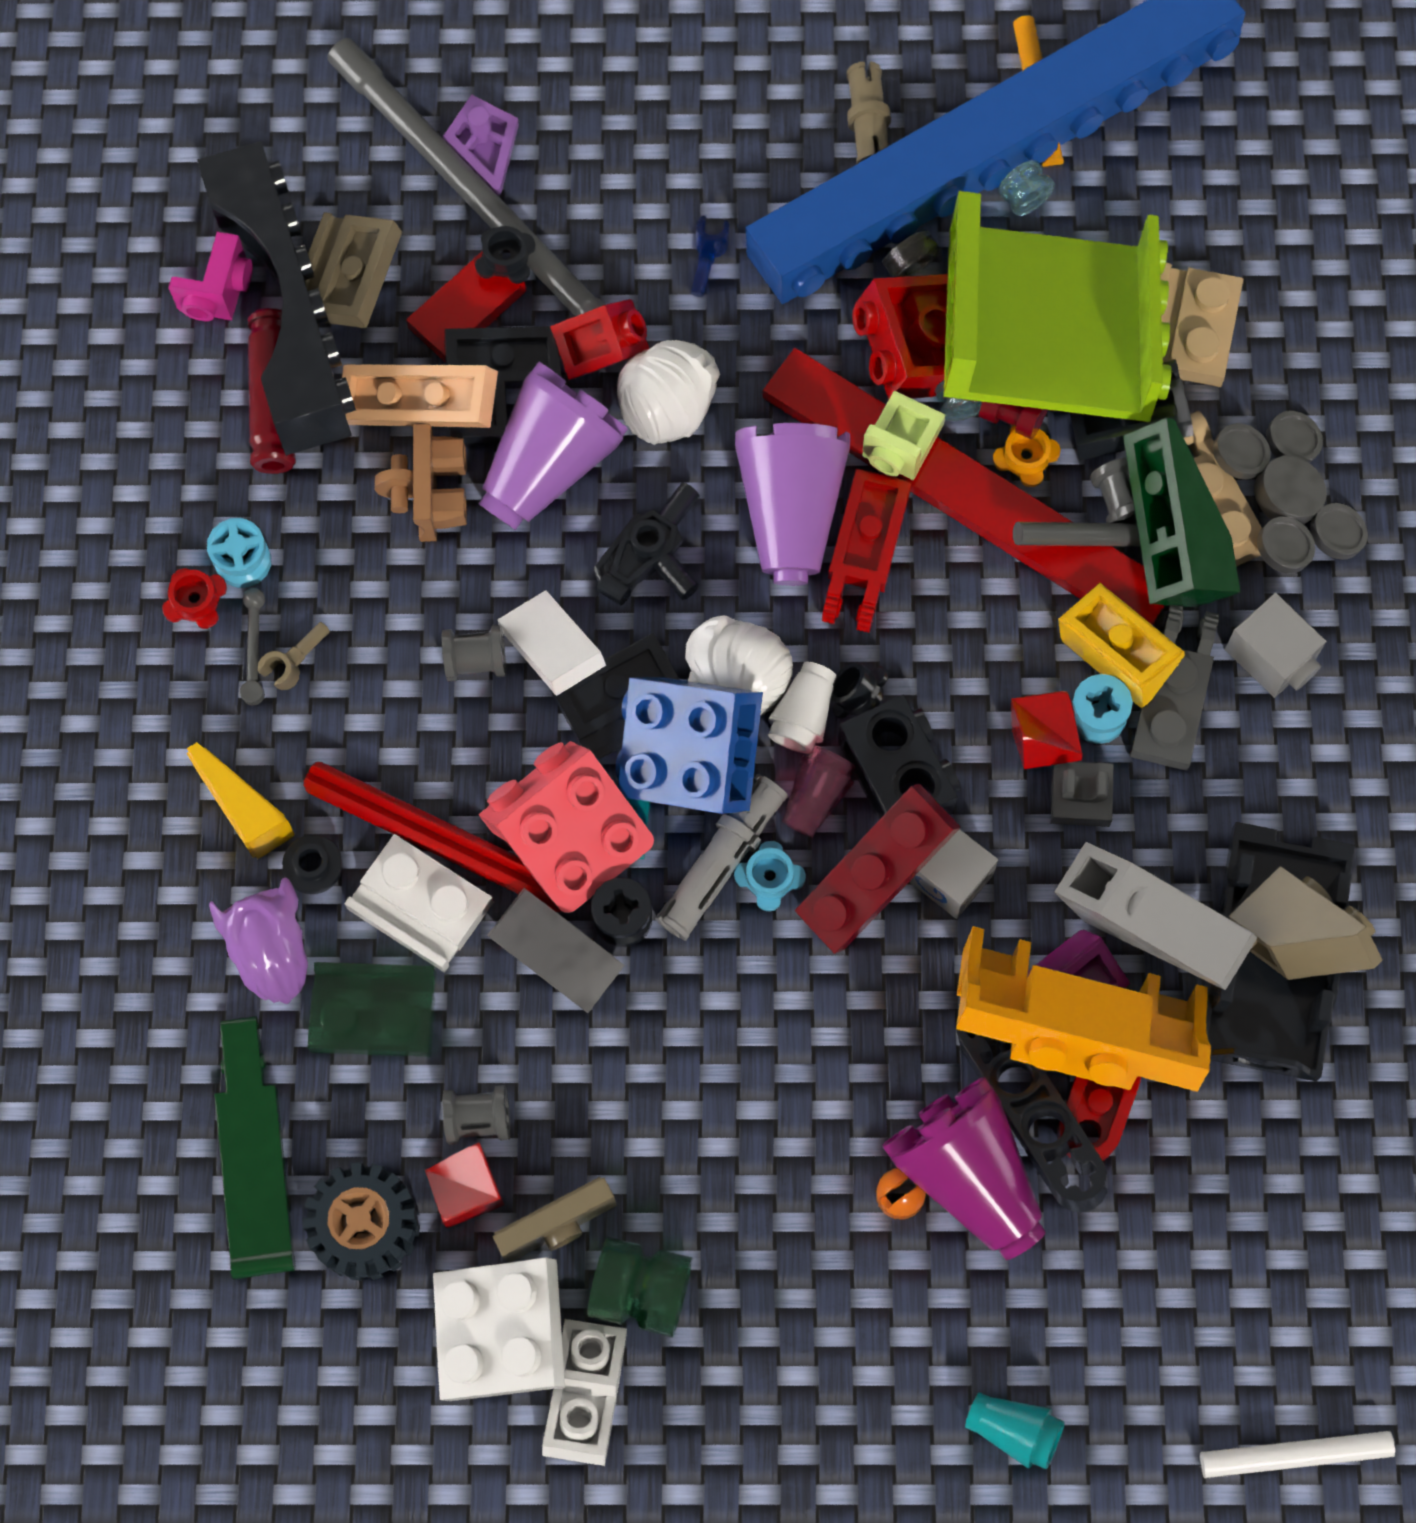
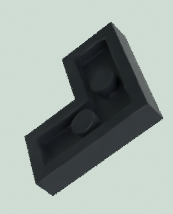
(508, 351)

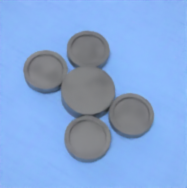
(1290, 492)

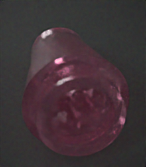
(817, 790)

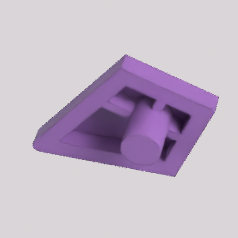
(484, 140)

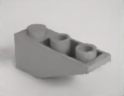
(1154, 916)

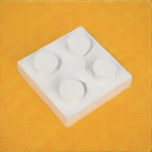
(498, 1329)

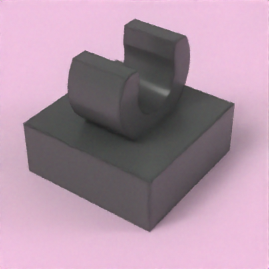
(1082, 794)

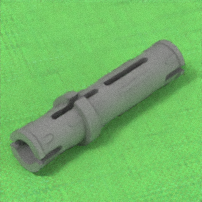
(713, 868)

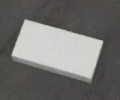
(551, 642)

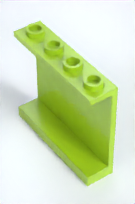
(1055, 319)

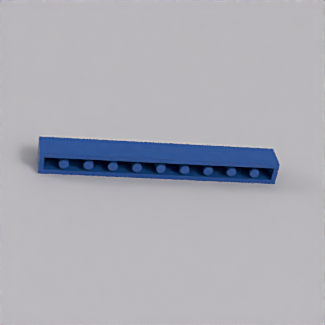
(986, 139)

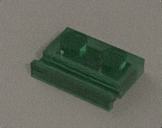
(372, 1009)

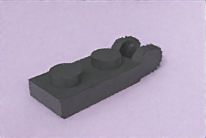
(1172, 718)

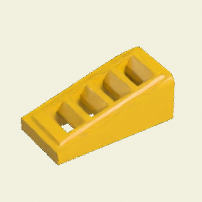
(250, 814)

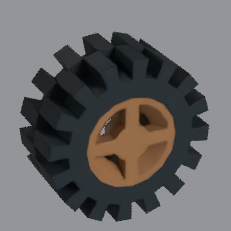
(345, 1207)

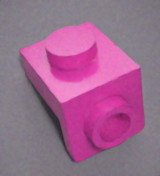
(224, 278)

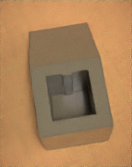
(1304, 931)

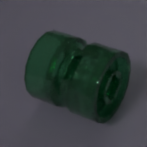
(639, 1287)

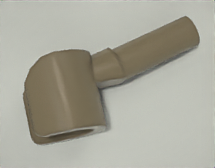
(291, 658)

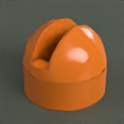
(907, 1205)

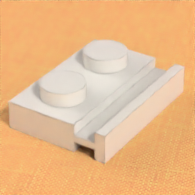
(419, 902)

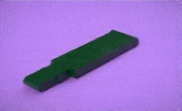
(252, 1157)

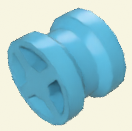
(232, 541)
(1095, 721)

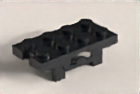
(1262, 1015)

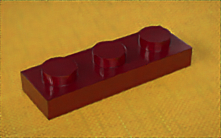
(877, 868)

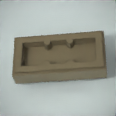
(555, 1222)

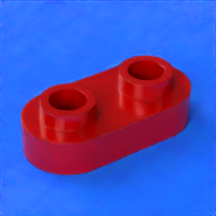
(1103, 1108)

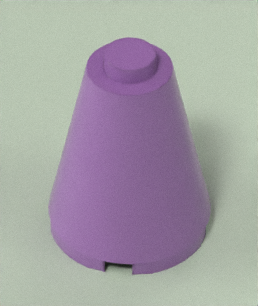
(792, 494)

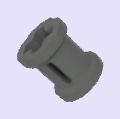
(1116, 490)
(473, 653)
(476, 1115)

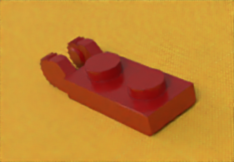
(866, 543)

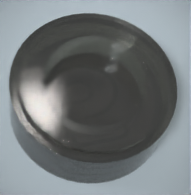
(912, 255)

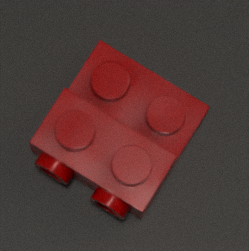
(905, 331)

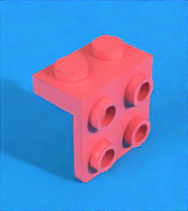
(568, 824)

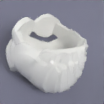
(667, 390)
(741, 658)

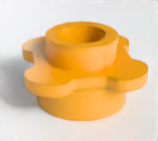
(1029, 470)

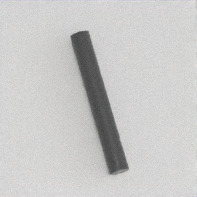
(1076, 534)

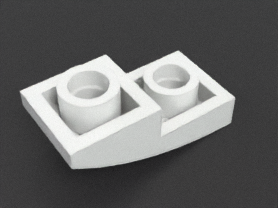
(584, 1409)

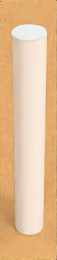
(1297, 1454)

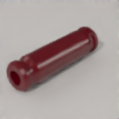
(267, 449)

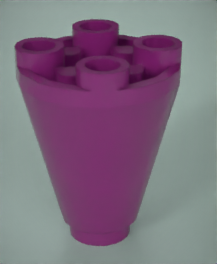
(972, 1168)

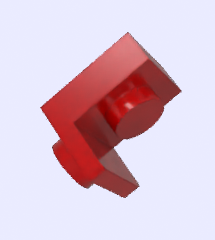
(600, 338)

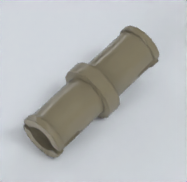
(868, 112)

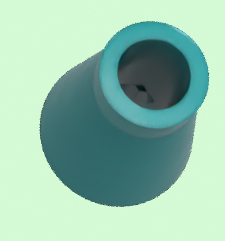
(1016, 1428)

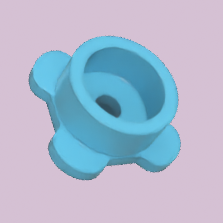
(769, 858)

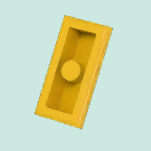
(1120, 643)

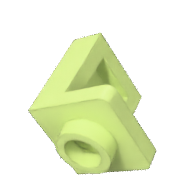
(902, 436)

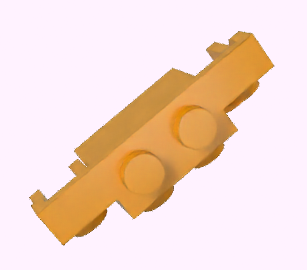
(1082, 1023)

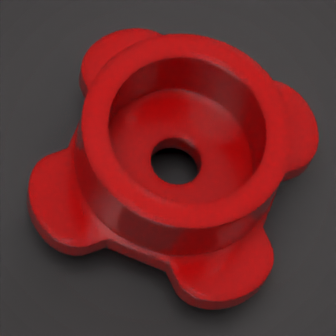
(187, 583)

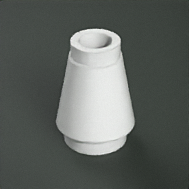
(804, 709)

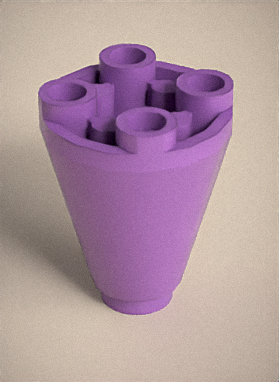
(546, 446)

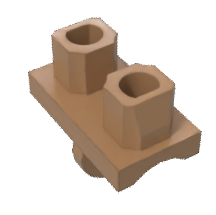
(431, 506)

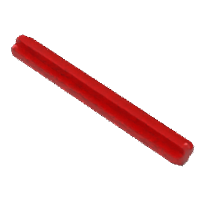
(422, 829)

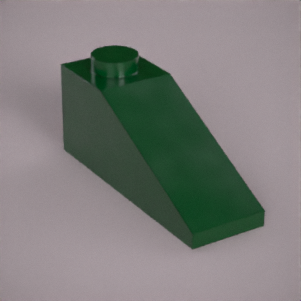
(1179, 527)

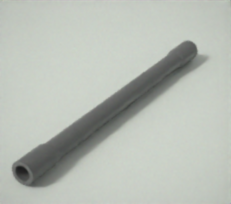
(369, 81)

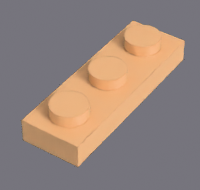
(421, 395)

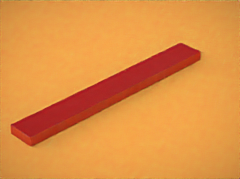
(960, 486)

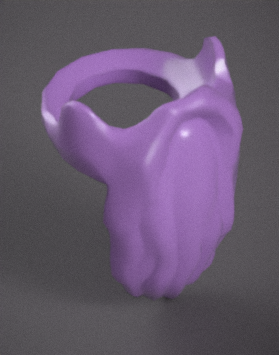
(265, 942)

